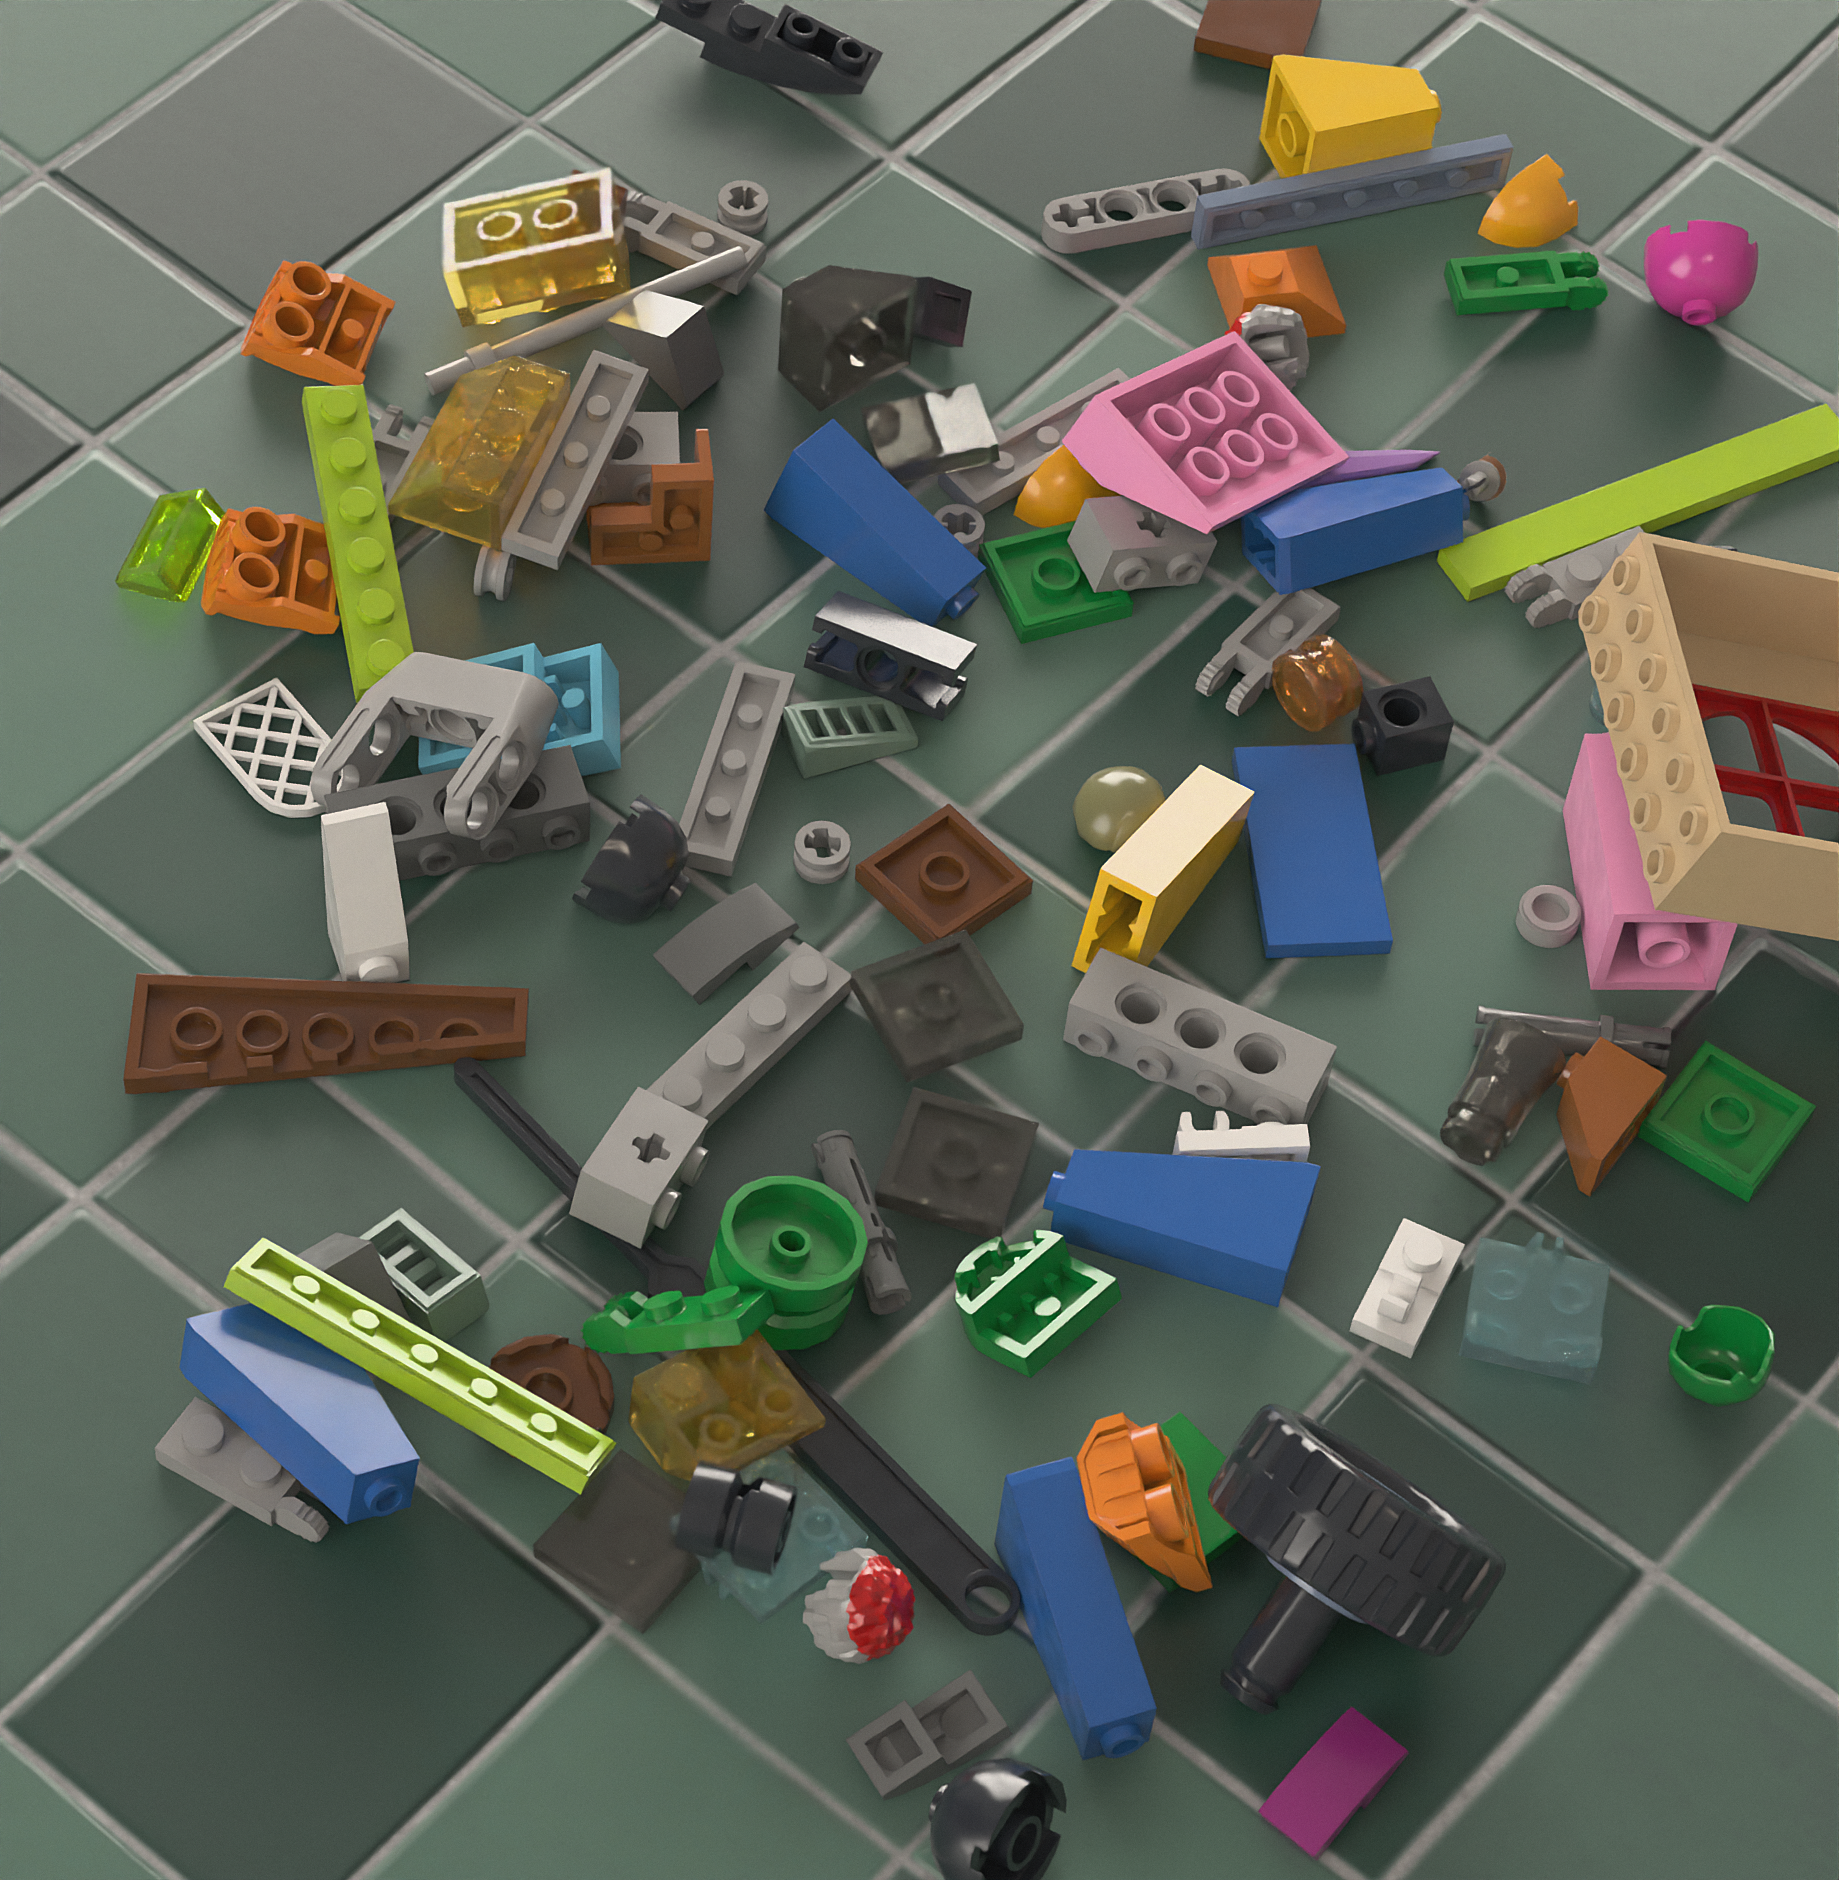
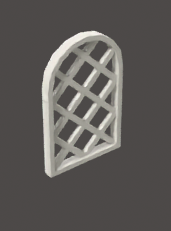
(207, 723)

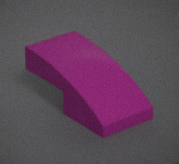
(1333, 1782)

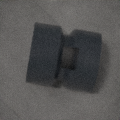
(736, 1517)

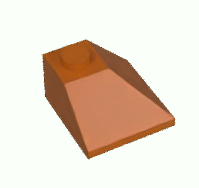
(1279, 278)

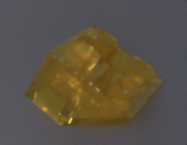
(720, 1407)

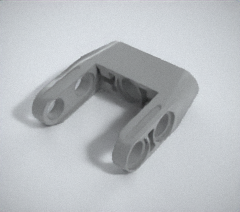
(451, 703)

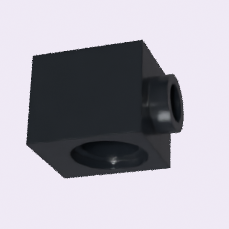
(1402, 726)

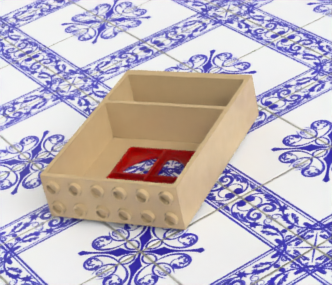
(1705, 636)

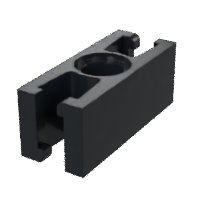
(856, 655)

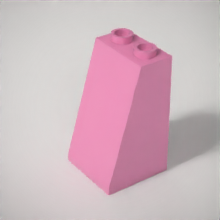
(1622, 933)

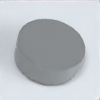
(1548, 916)

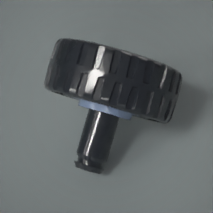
(1348, 1544)

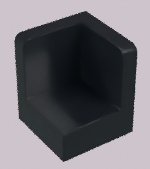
(941, 312)

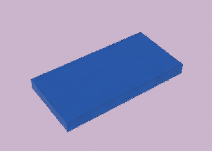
(1312, 852)

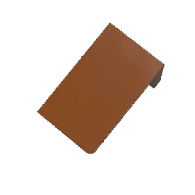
(667, 530)

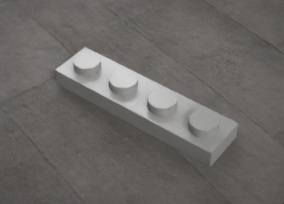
(1023, 450)
(575, 460)
(734, 766)
(754, 1034)

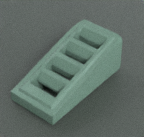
(833, 752)
(448, 1303)

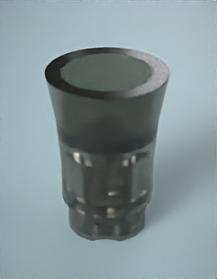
(1500, 1089)

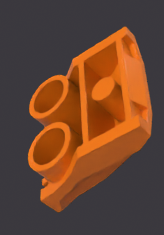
(317, 324)
(271, 571)
(1142, 1498)

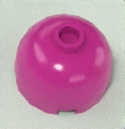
(1700, 270)

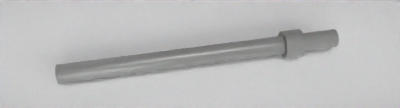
(584, 320)

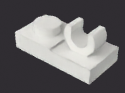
(1258, 1142)
(1407, 1288)

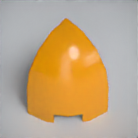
(1530, 208)
(1057, 491)

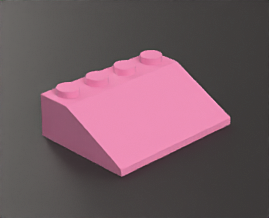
(1203, 437)

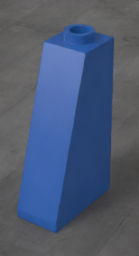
(873, 527)
(1353, 527)
(1188, 1216)
(303, 1408)
(1074, 1609)

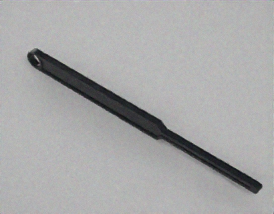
(839, 1452)

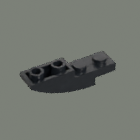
(778, 50)

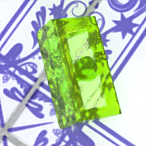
(172, 546)

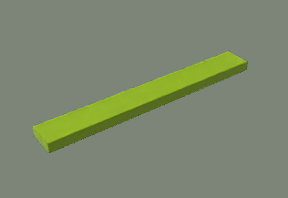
(1646, 500)

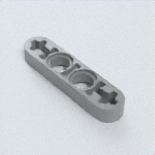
(1082, 221)

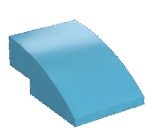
(586, 712)

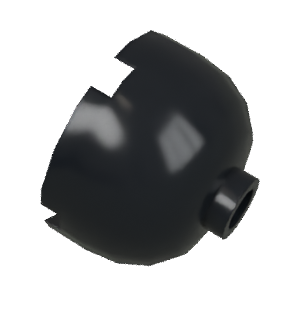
(637, 867)
(996, 1822)

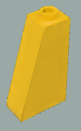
(1163, 869)

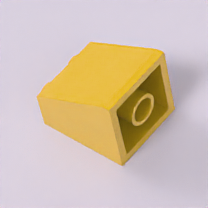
(1343, 114)

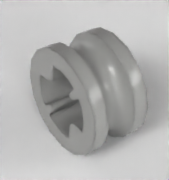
(743, 195)
(966, 519)
(494, 573)
(824, 835)

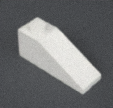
(364, 896)

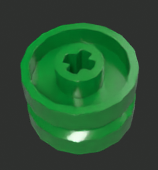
(799, 1246)

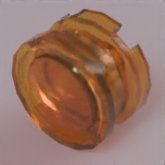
(1317, 682)

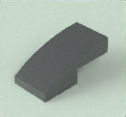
(723, 939)
(930, 1739)

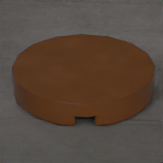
(560, 1375)

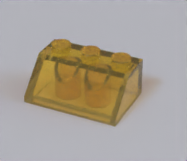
(535, 248)
(483, 450)

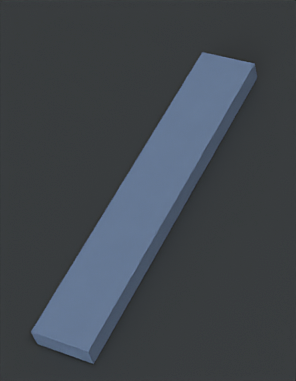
(1351, 191)

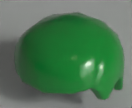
(1722, 1355)

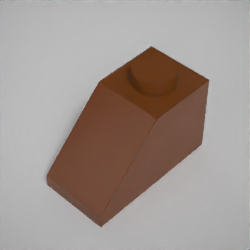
(1603, 1108)

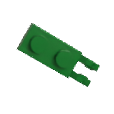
(1524, 282)
(677, 1322)

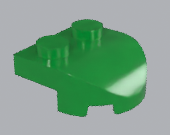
(1029, 1299)

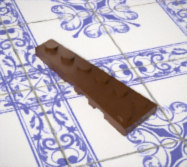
(274, 1029)

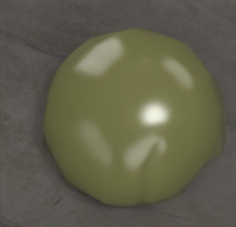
(1115, 805)

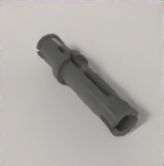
(1580, 1035)
(879, 1271)

